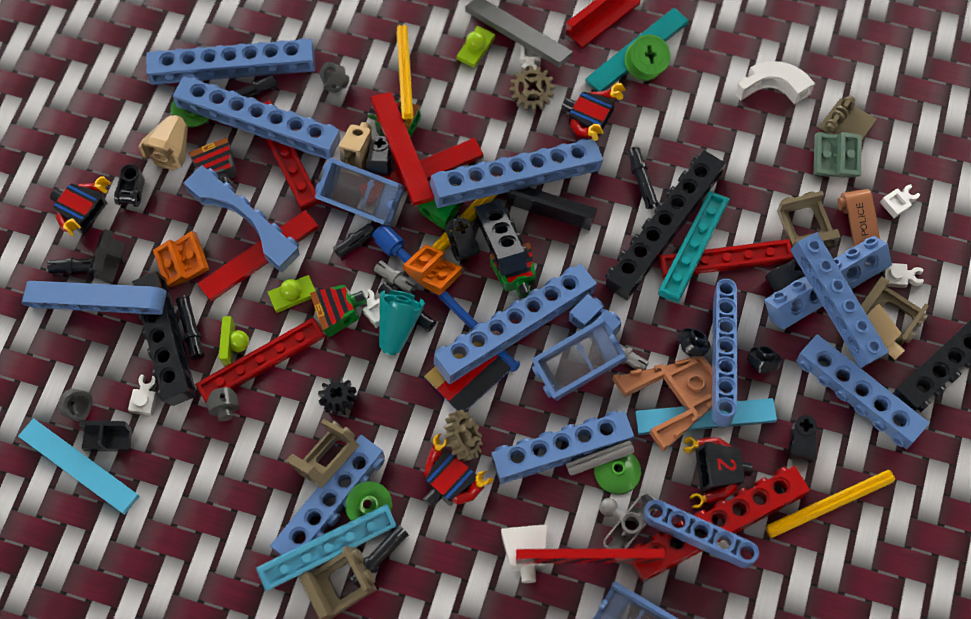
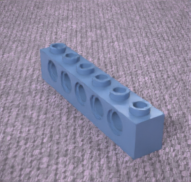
(856, 265)
(838, 300)
(874, 392)
(554, 457)
(315, 504)

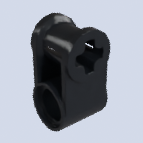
(379, 157)
(129, 190)
(462, 241)
(784, 275)
(802, 443)

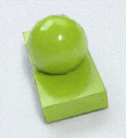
(475, 46)
(291, 293)
(231, 341)

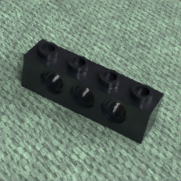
(501, 237)

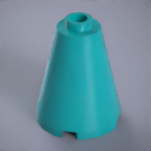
(397, 319)

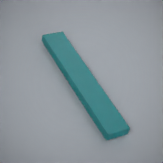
(615, 67)
(693, 247)

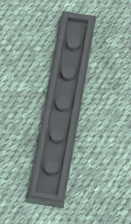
(519, 32)

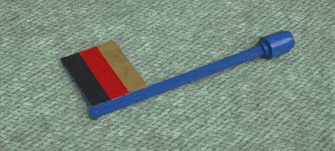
(472, 386)

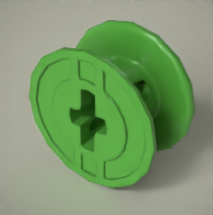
(647, 57)

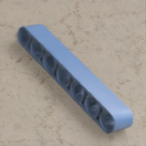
(94, 297)
(724, 360)

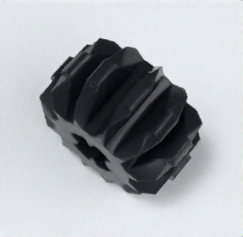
(337, 388)

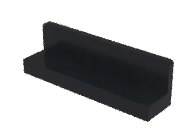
(553, 207)

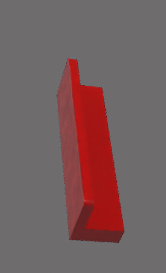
(596, 19)

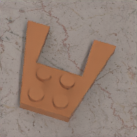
(691, 384)

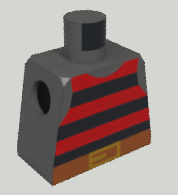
(217, 157)

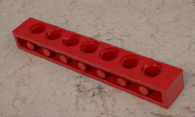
(788, 479)

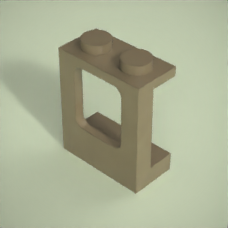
(808, 200)
(881, 295)
(309, 466)
(322, 592)

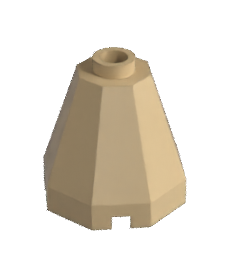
(166, 143)

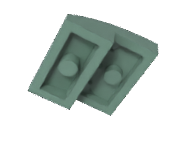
(837, 154)

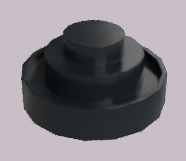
(694, 342)
(764, 359)

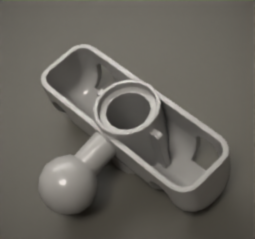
(622, 535)

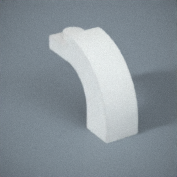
(776, 75)

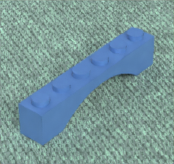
(211, 191)

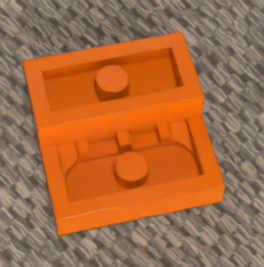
(181, 259)
(432, 270)

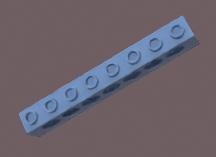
(240, 65)
(187, 99)
(445, 194)
(454, 368)

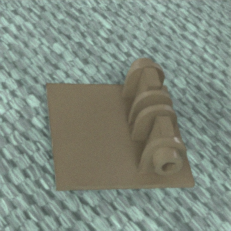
(847, 118)

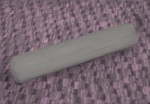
(600, 457)

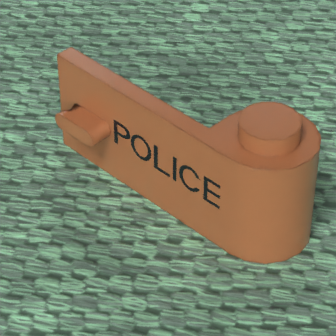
(861, 214)

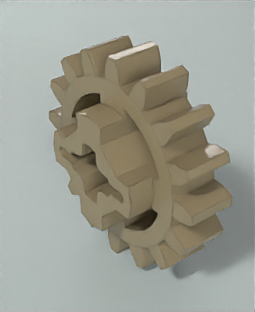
(526, 82)
(463, 435)

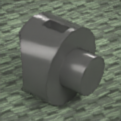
(333, 80)
(75, 404)
(223, 407)

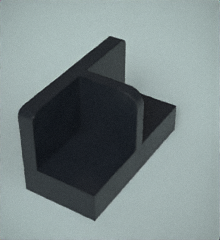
(106, 257)
(106, 436)

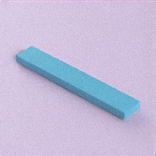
(747, 413)
(79, 466)
(325, 547)

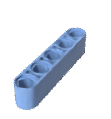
(712, 532)

